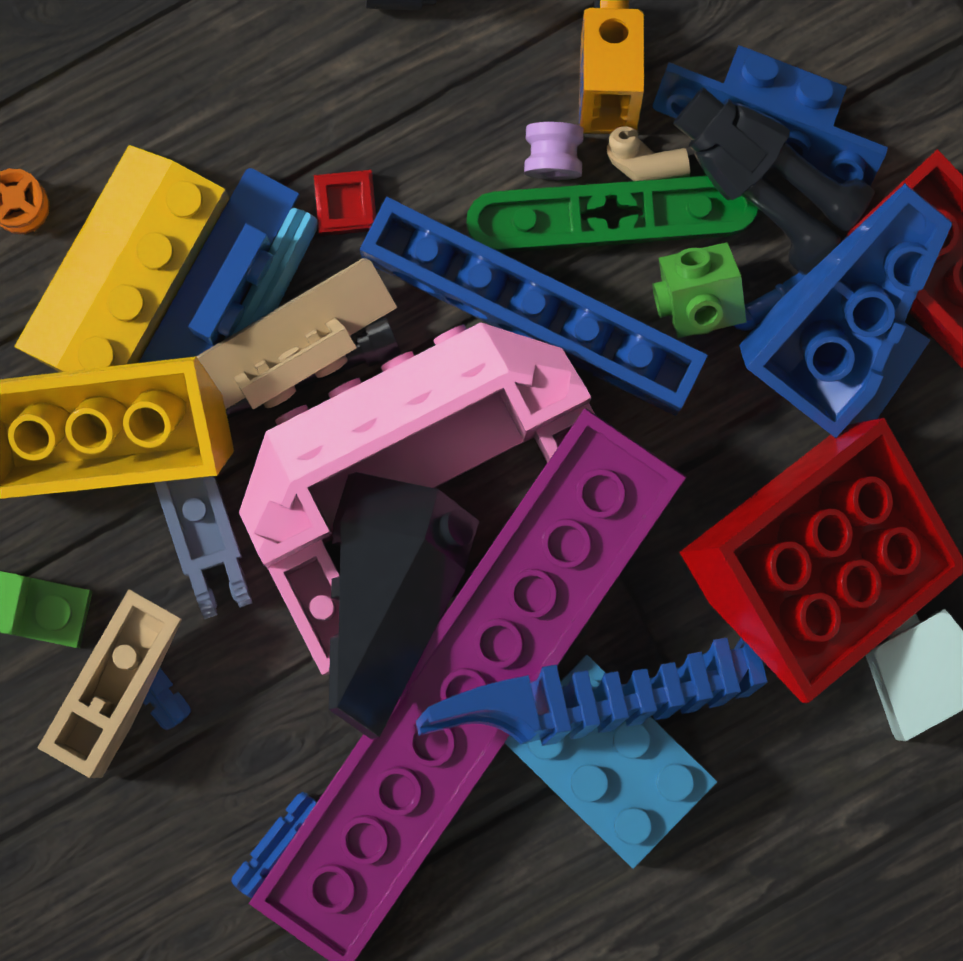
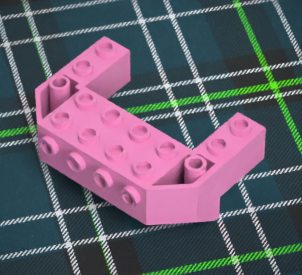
(409, 424)

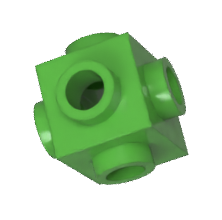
(700, 290)

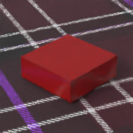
(345, 202)

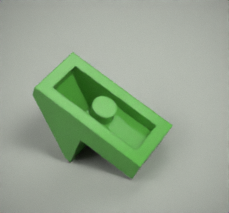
(43, 609)

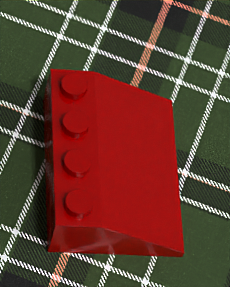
(827, 558)

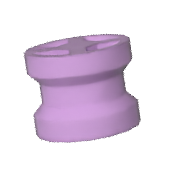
(553, 150)

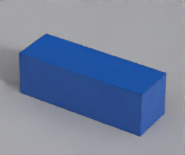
(896, 369)

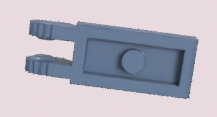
(203, 537)

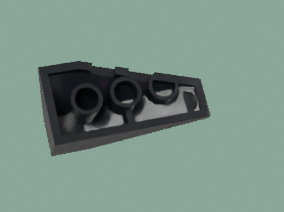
(397, 574)

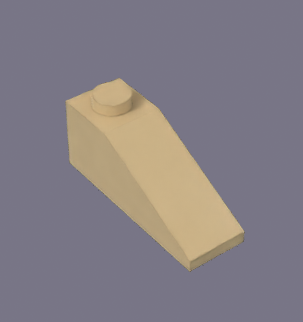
(111, 687)

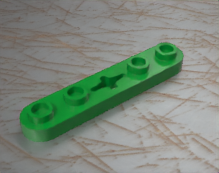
(553, 219)

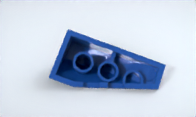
(840, 322)

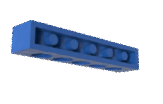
(532, 306)

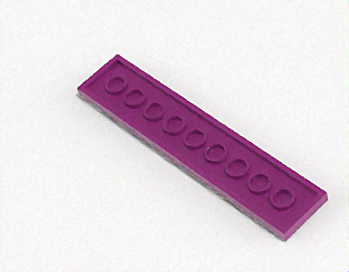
(505, 624)

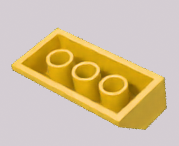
(124, 265)
(111, 427)

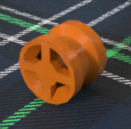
(13, 187)

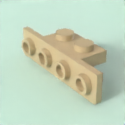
(298, 338)

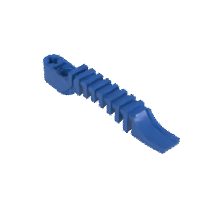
(551, 711)

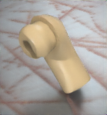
(640, 162)

